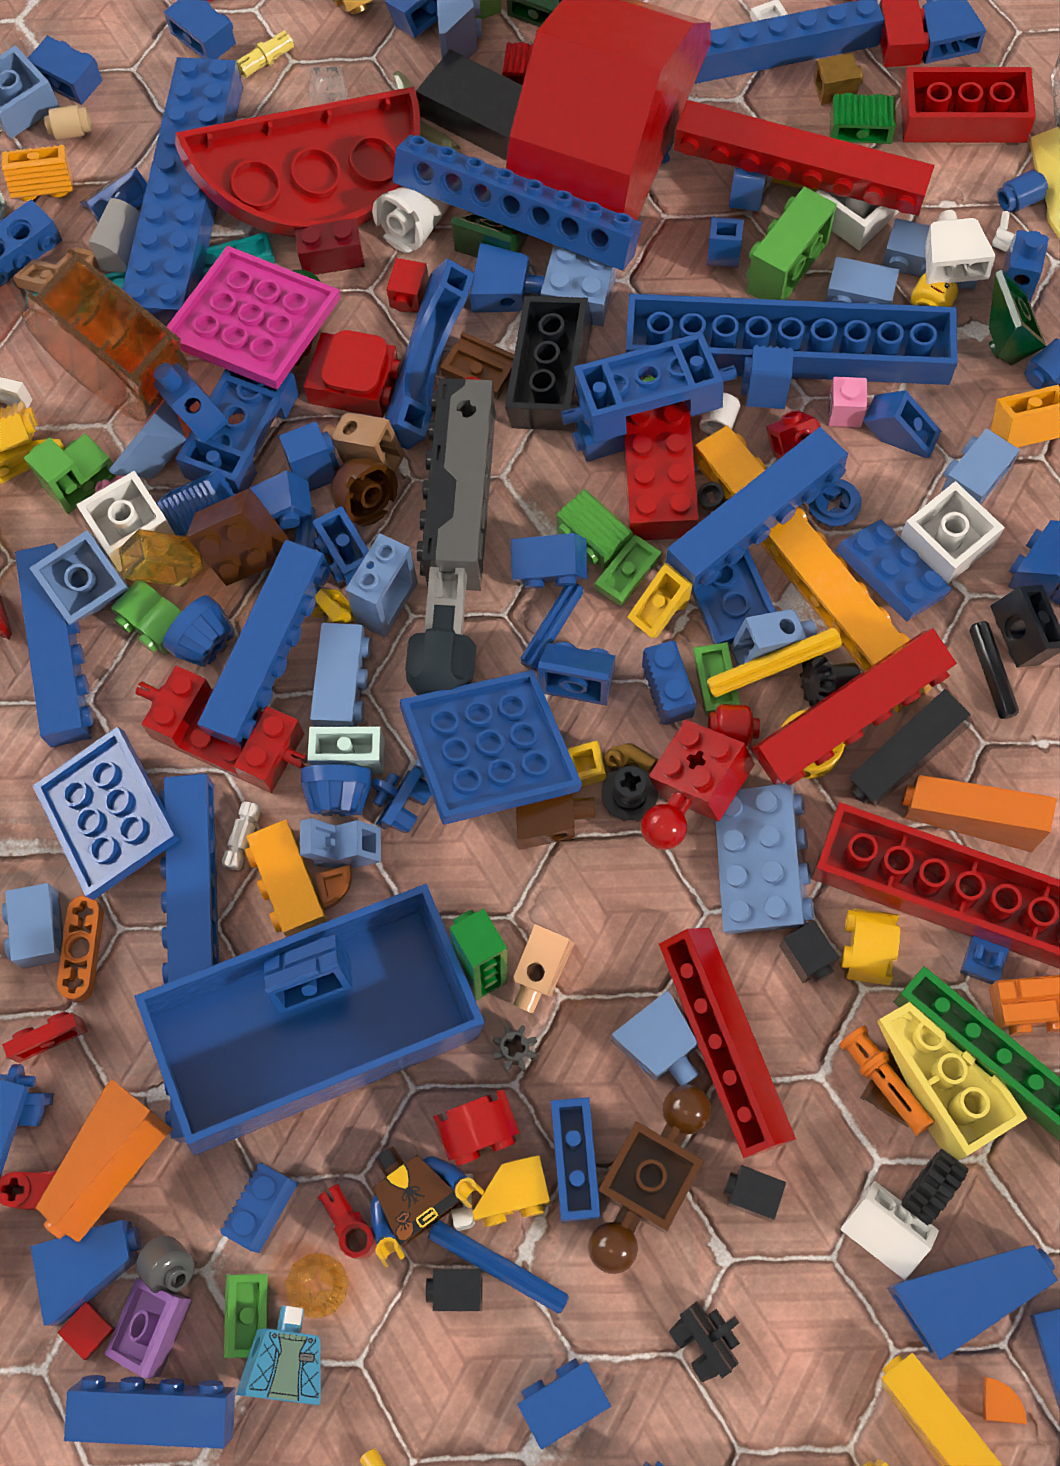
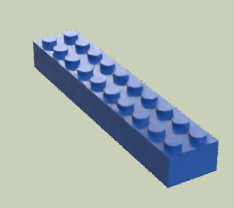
(175, 212)
(826, 337)

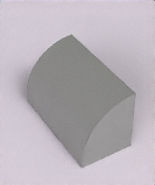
(115, 236)

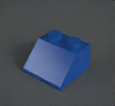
(1042, 562)
(576, 672)

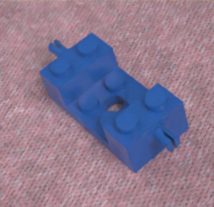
(613, 386)
(237, 444)

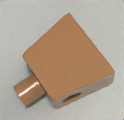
(366, 437)

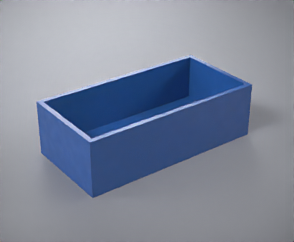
(245, 1065)

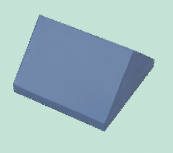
(152, 445)

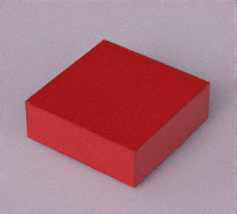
(86, 1330)

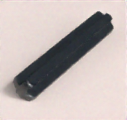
(994, 670)

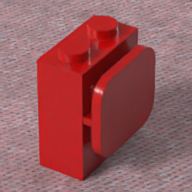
(352, 373)

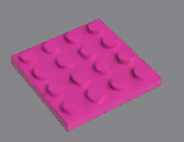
(253, 316)

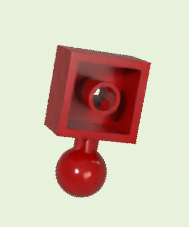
(696, 773)

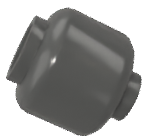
(165, 1265)

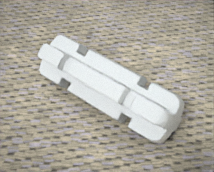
(233, 858)

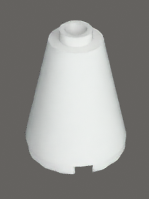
(407, 217)

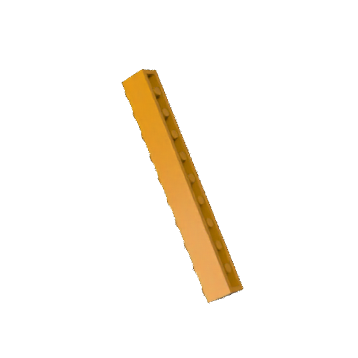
(807, 559)

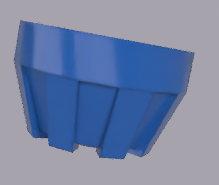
(199, 632)
(336, 789)

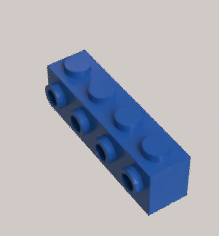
(150, 1412)

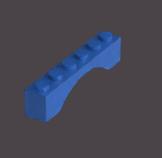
(441, 304)

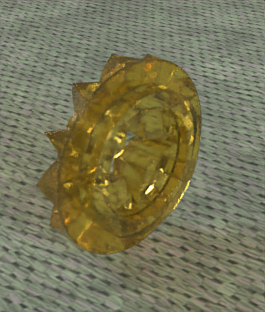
(331, 1273)

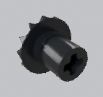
(823, 678)
(628, 793)

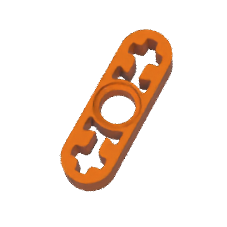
(68, 974)

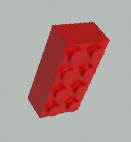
(967, 104)
(660, 473)

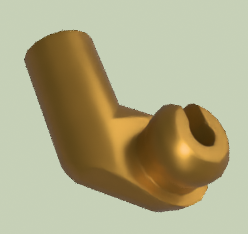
(629, 755)

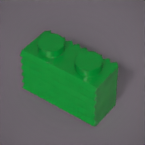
(863, 118)

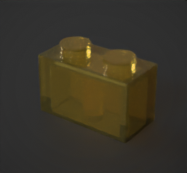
(160, 558)

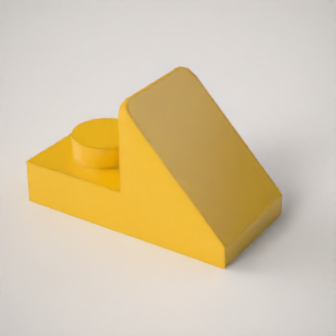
(660, 601)

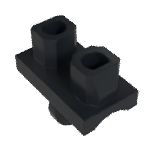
(714, 1338)

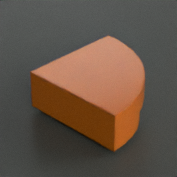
(333, 885)
(1001, 1403)

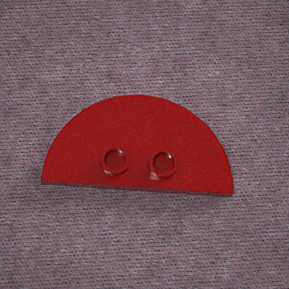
(304, 161)

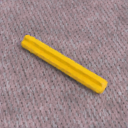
(774, 662)

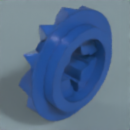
(849, 504)

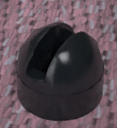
(704, 500)

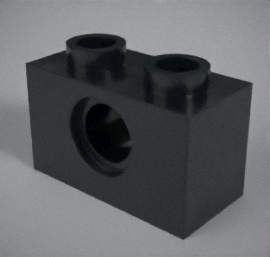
(1028, 625)

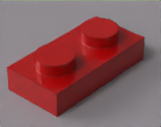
(33, 1041)

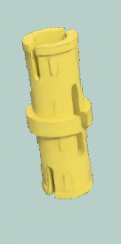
(264, 54)

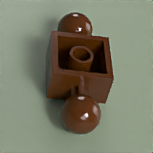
(649, 1178)

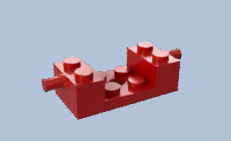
(174, 723)

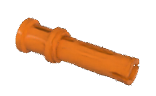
(878, 1061)

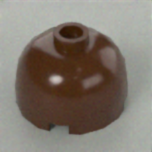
(364, 489)

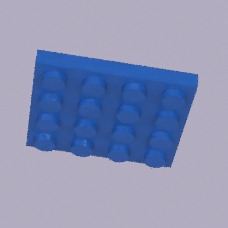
(489, 746)

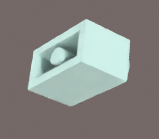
(347, 747)

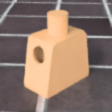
(545, 950)

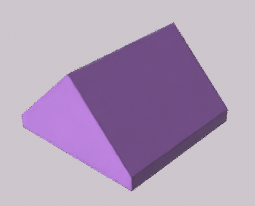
(147, 1330)

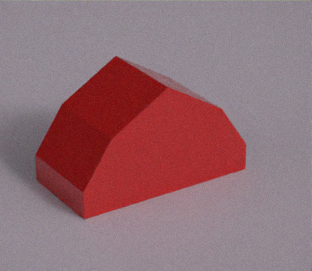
(605, 98)

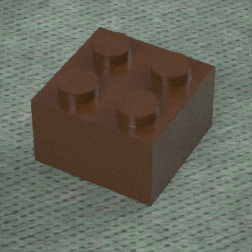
(237, 537)

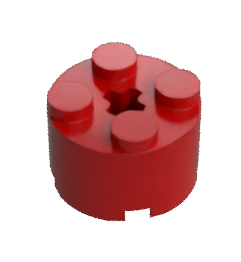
(476, 1127)

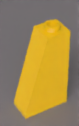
(934, 1415)

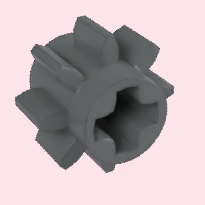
(519, 1058)

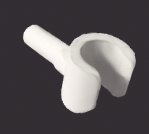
(1003, 237)
(463, 1216)

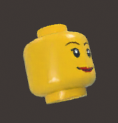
(934, 294)

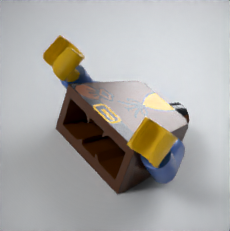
(414, 1198)

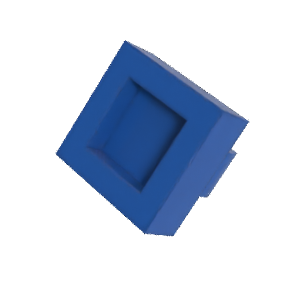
(984, 960)

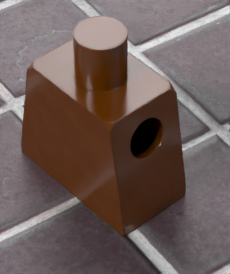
(551, 820)

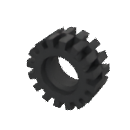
(934, 1187)

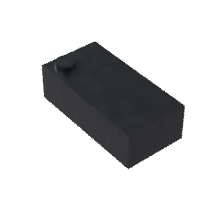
(470, 102)
(548, 346)

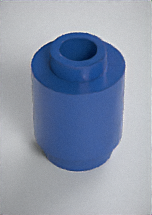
(1022, 191)

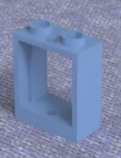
(382, 592)

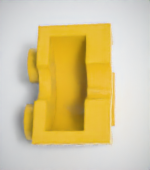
(872, 946)

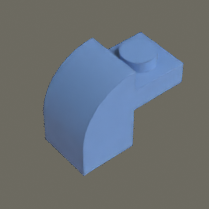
(340, 845)

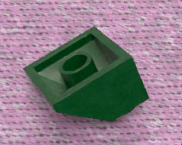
(1012, 322)

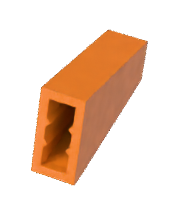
(981, 811)
(100, 1162)

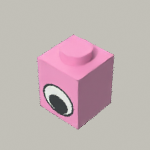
(847, 402)

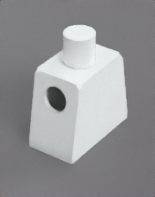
(957, 250)

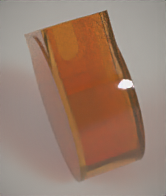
(102, 337)

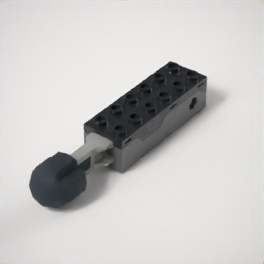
(452, 531)

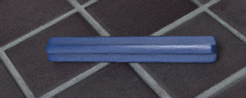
(498, 1266)

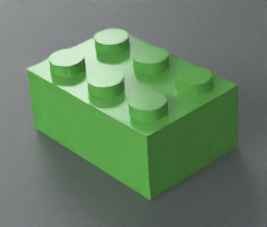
(790, 246)

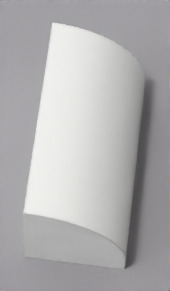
(889, 1231)

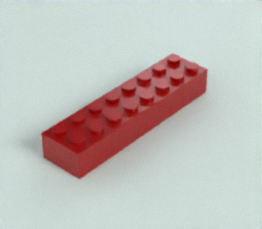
(942, 883)

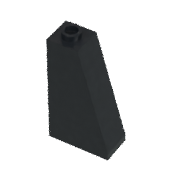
(910, 748)

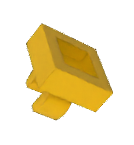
(334, 605)

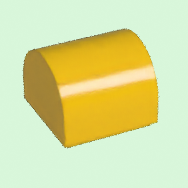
(588, 763)

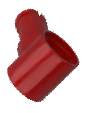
(346, 1222)

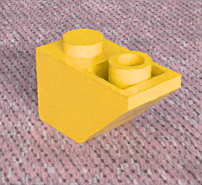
(514, 1189)

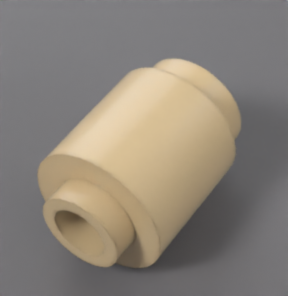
(68, 122)

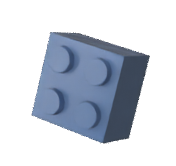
(23, 93)
(580, 276)

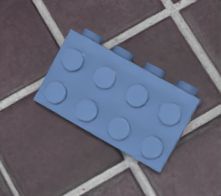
(763, 861)

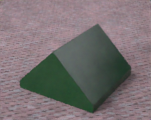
(472, 229)

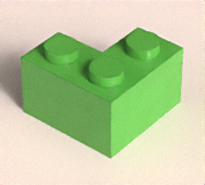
(71, 473)

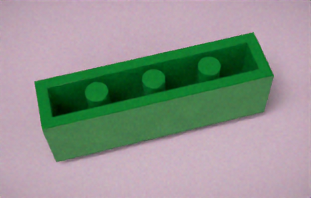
(479, 952)

